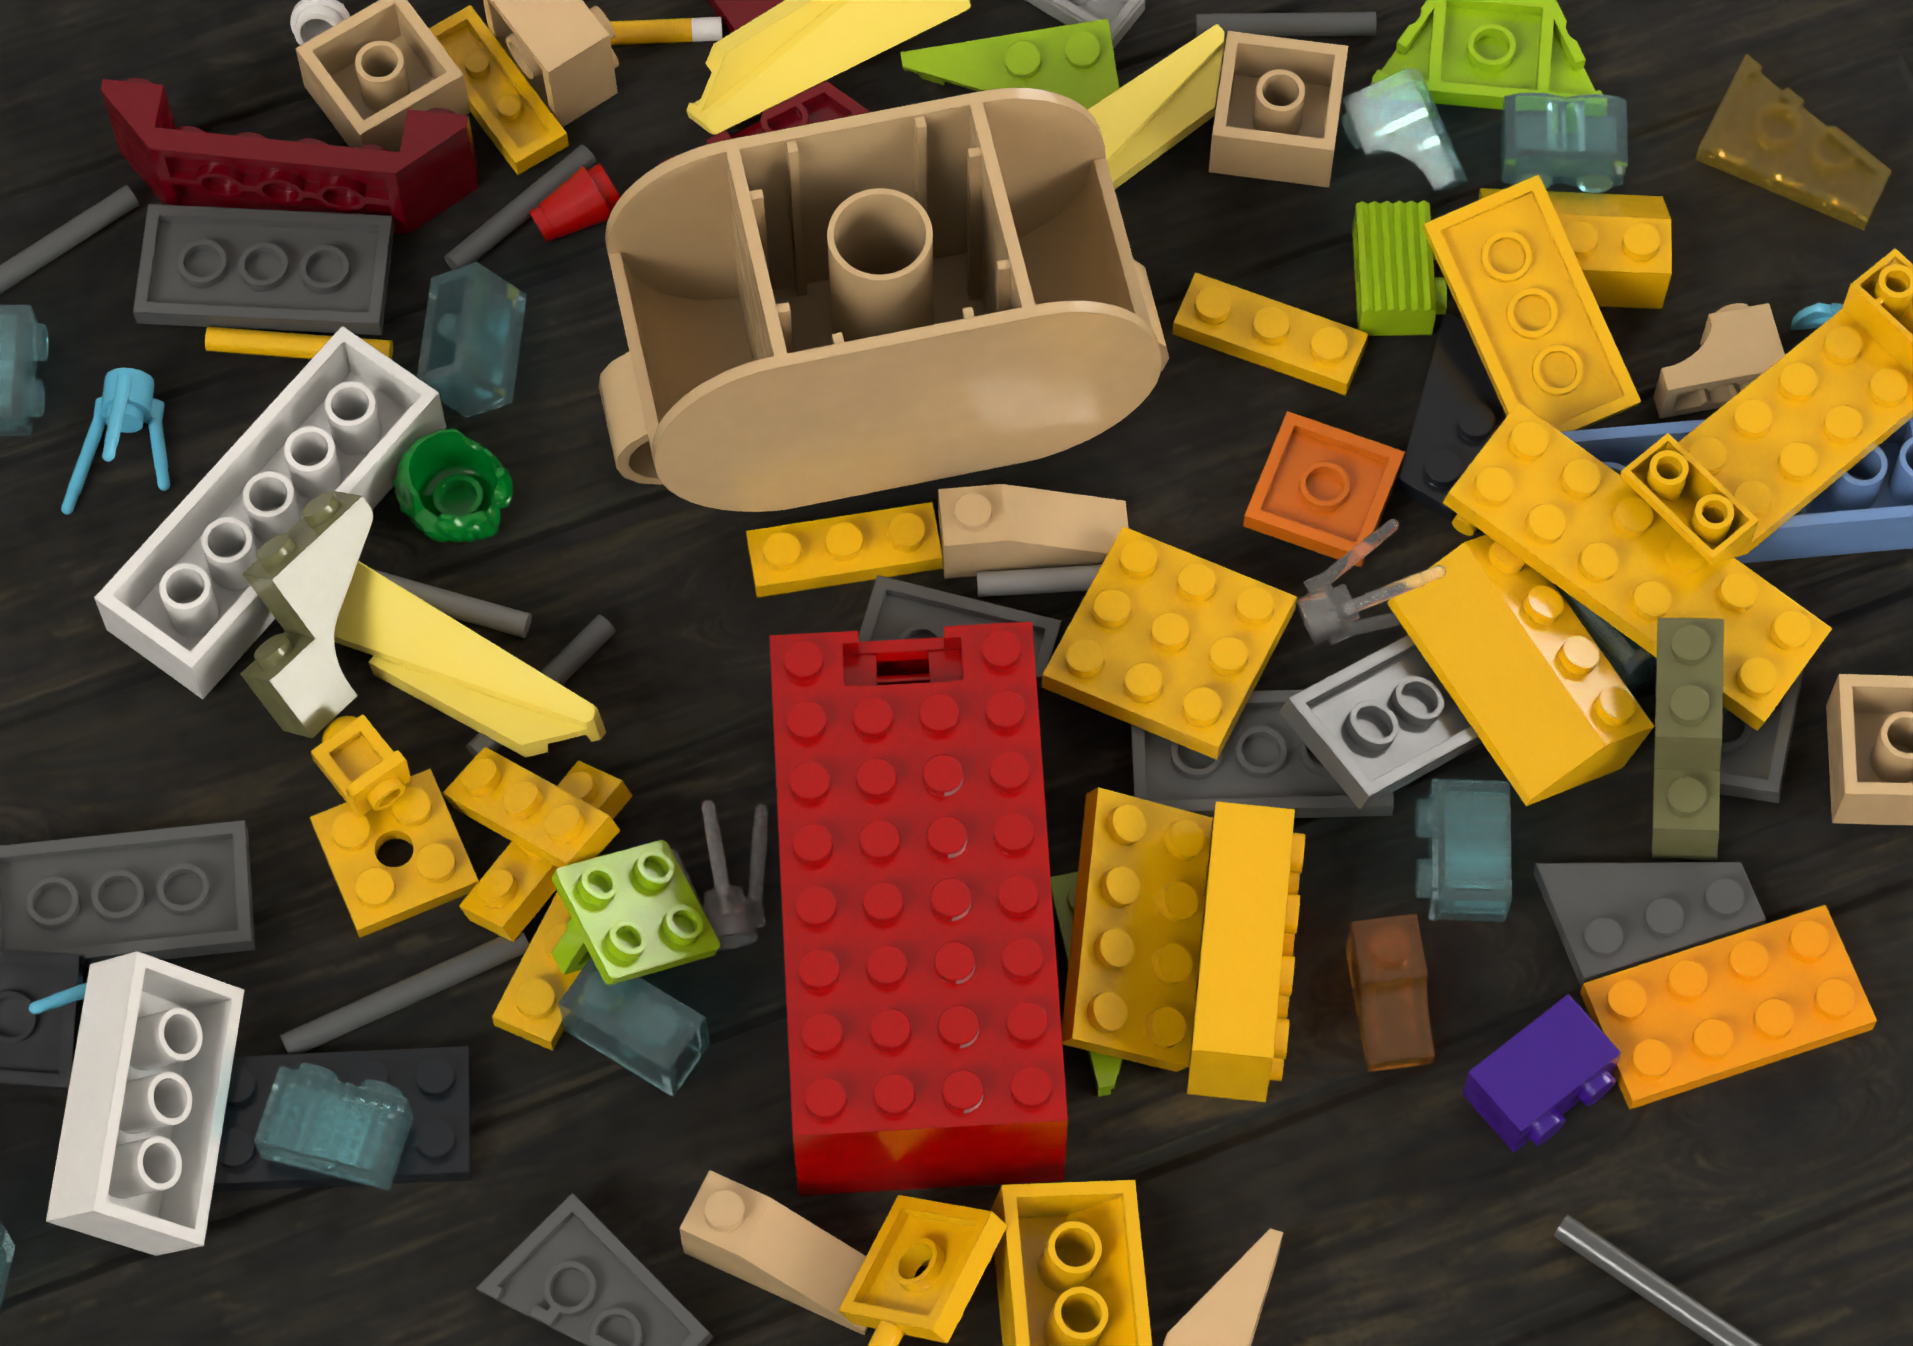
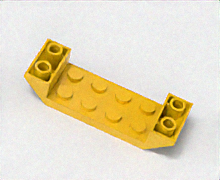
(1791, 425)

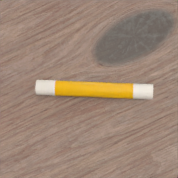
(667, 30)

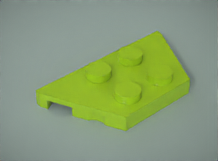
(1491, 49)

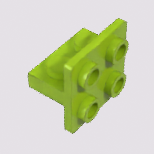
(631, 915)

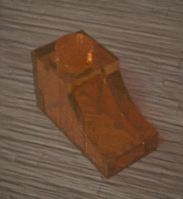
(1390, 991)

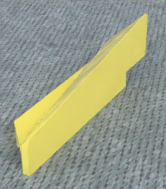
(801, 47)
(1161, 105)
(459, 669)

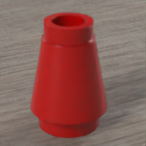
(576, 204)

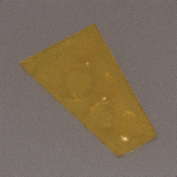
(1787, 150)

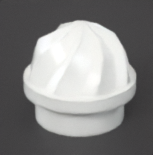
(314, 17)

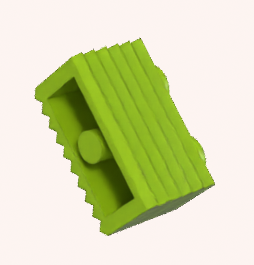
(1395, 270)

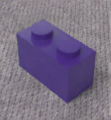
(1542, 1075)

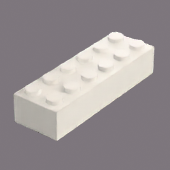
(326, 432)

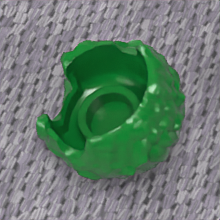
(452, 487)

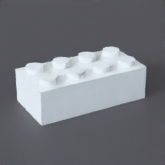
(145, 1104)

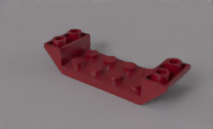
(307, 175)

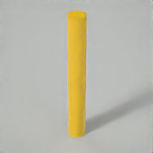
(276, 343)

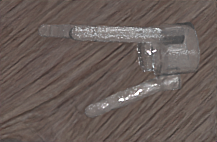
(1332, 611)
(725, 906)

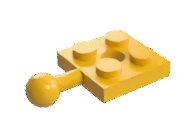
(385, 894)
(917, 1233)

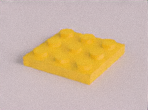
(1169, 642)

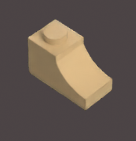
(1733, 352)

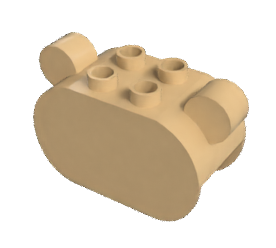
(875, 303)

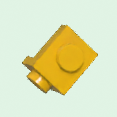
(363, 767)

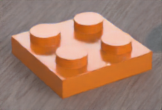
(1323, 487)

